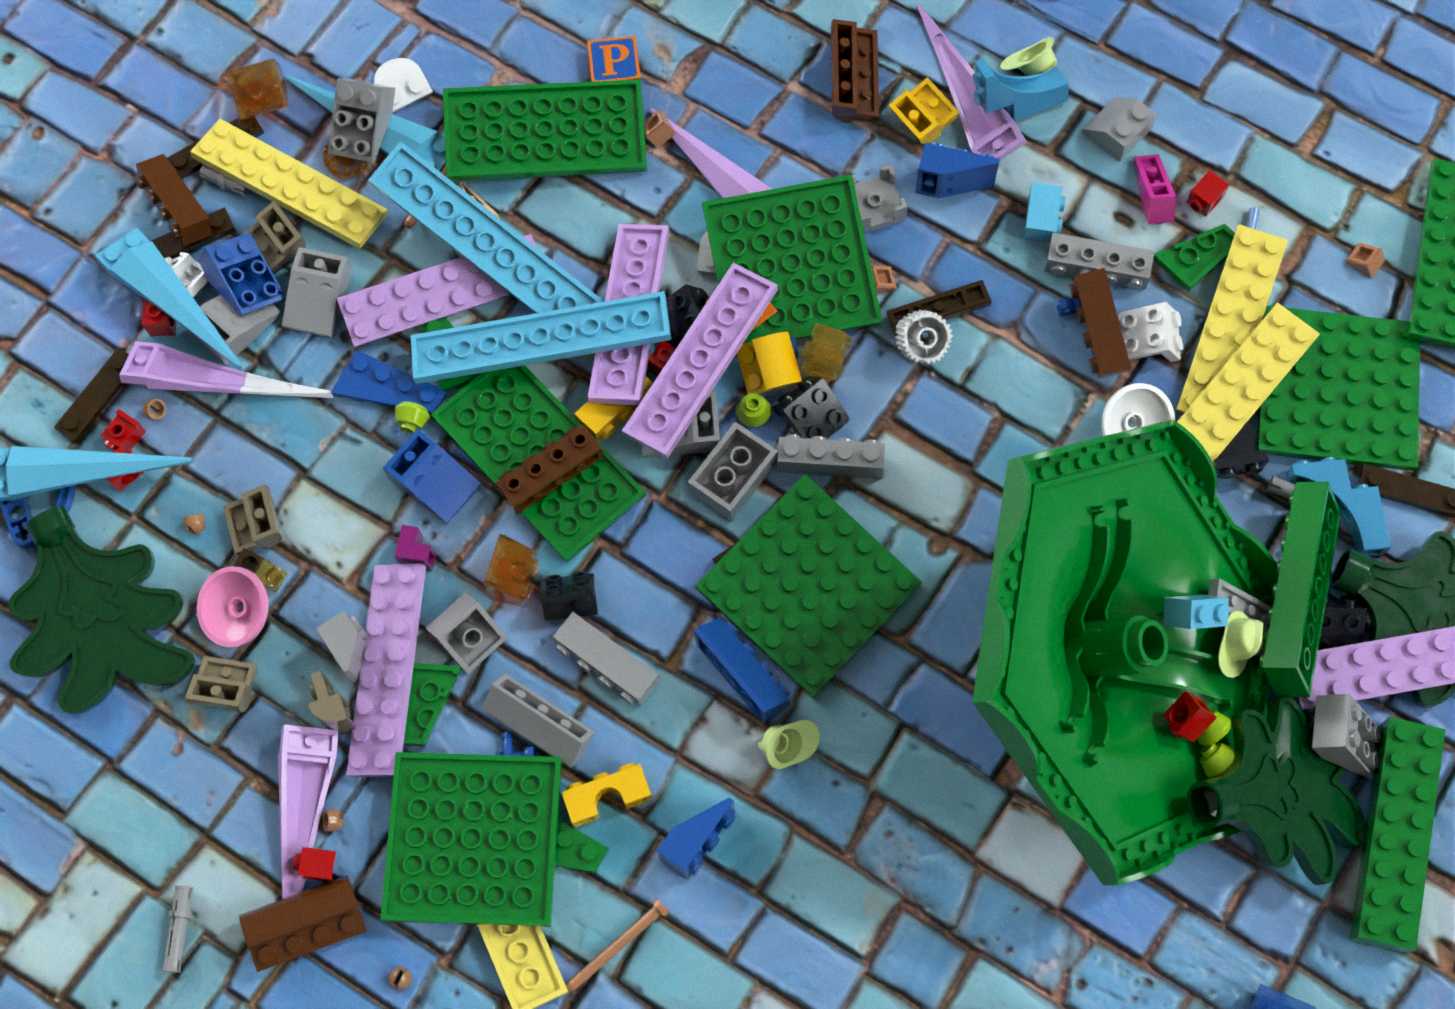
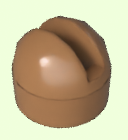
(155, 404)
(194, 523)
(332, 820)
(405, 981)

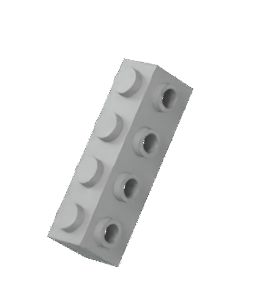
(1080, 255)
(831, 457)
(606, 659)
(537, 720)

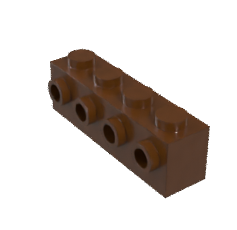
(173, 200)
(1101, 323)
(549, 469)

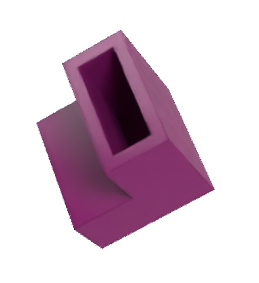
(411, 550)

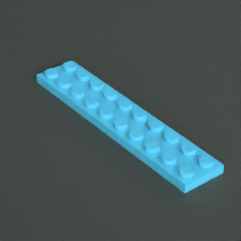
(477, 233)
(540, 337)

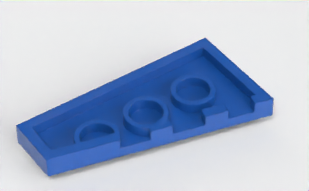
(381, 383)

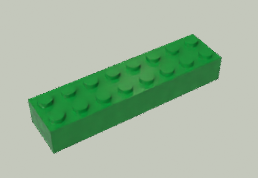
(1301, 590)
(1398, 836)

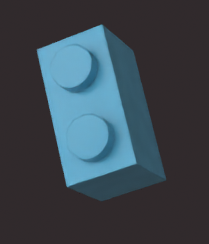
(1043, 212)
(1196, 611)

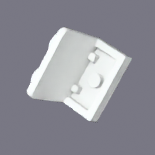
(1152, 331)

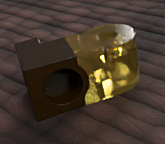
(268, 573)

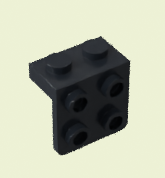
(683, 310)
(812, 409)
(1241, 456)
(1342, 622)

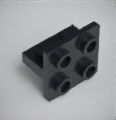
(568, 594)

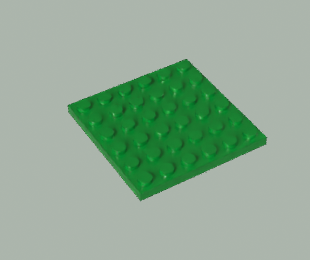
(808, 245)
(1348, 395)
(808, 585)
(472, 839)

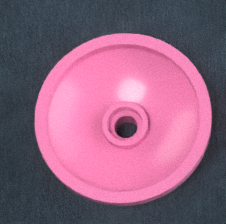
(221, 606)

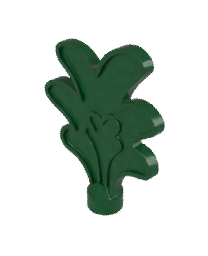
(1405, 595)
(96, 614)
(1282, 794)

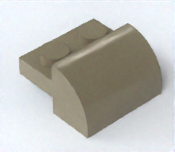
(276, 236)
(253, 521)
(222, 684)
(330, 708)

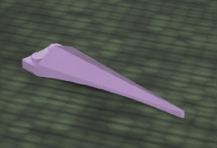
(986, 133)
(719, 171)
(304, 777)

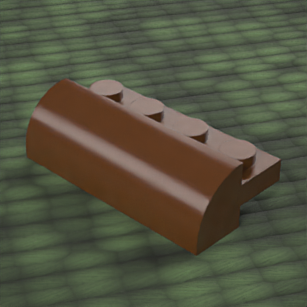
(854, 72)
(302, 923)

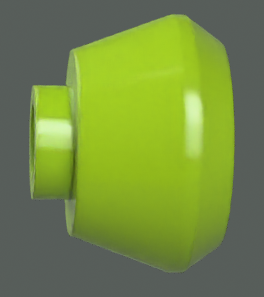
(753, 410)
(411, 416)
(1216, 730)
(1216, 759)

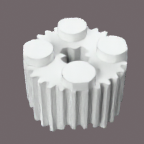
(909, 334)

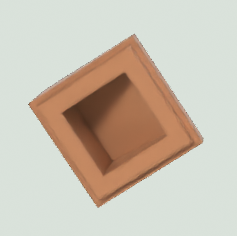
(658, 129)
(1366, 259)
(883, 279)

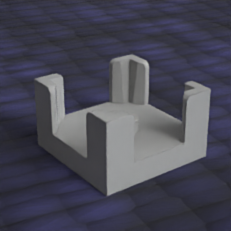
(880, 201)

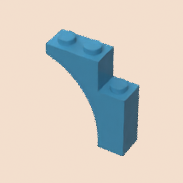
(1018, 94)
(1359, 506)

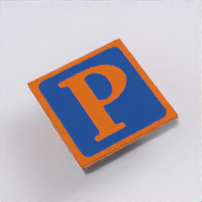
(613, 59)

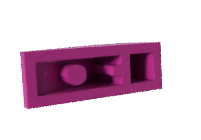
(1155, 189)

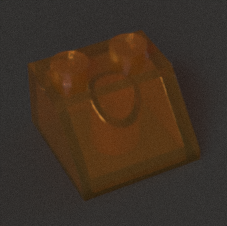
(258, 88)
(510, 571)

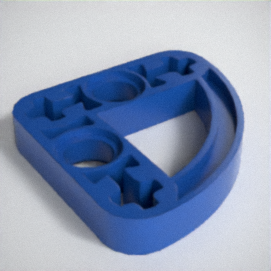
(65, 500)

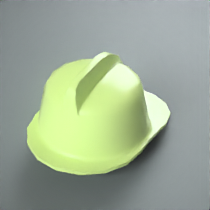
(1032, 59)
(1239, 643)
(790, 743)

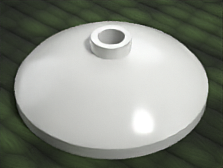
(1140, 403)

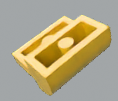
(924, 111)
(768, 363)

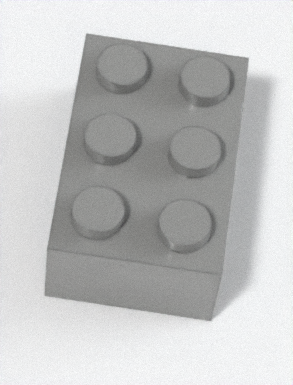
(733, 471)

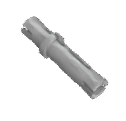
(177, 931)

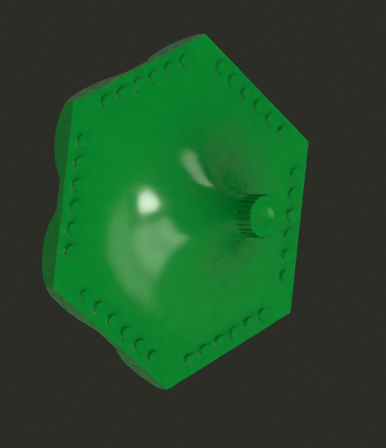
(1080, 646)

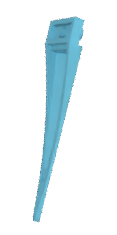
(420, 139)
(145, 271)
(40, 470)

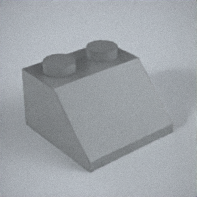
(1120, 126)
(466, 632)
(346, 642)

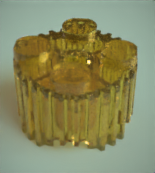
(825, 352)

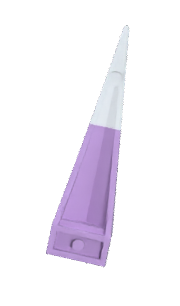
(174, 370)

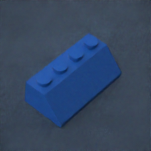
(742, 670)

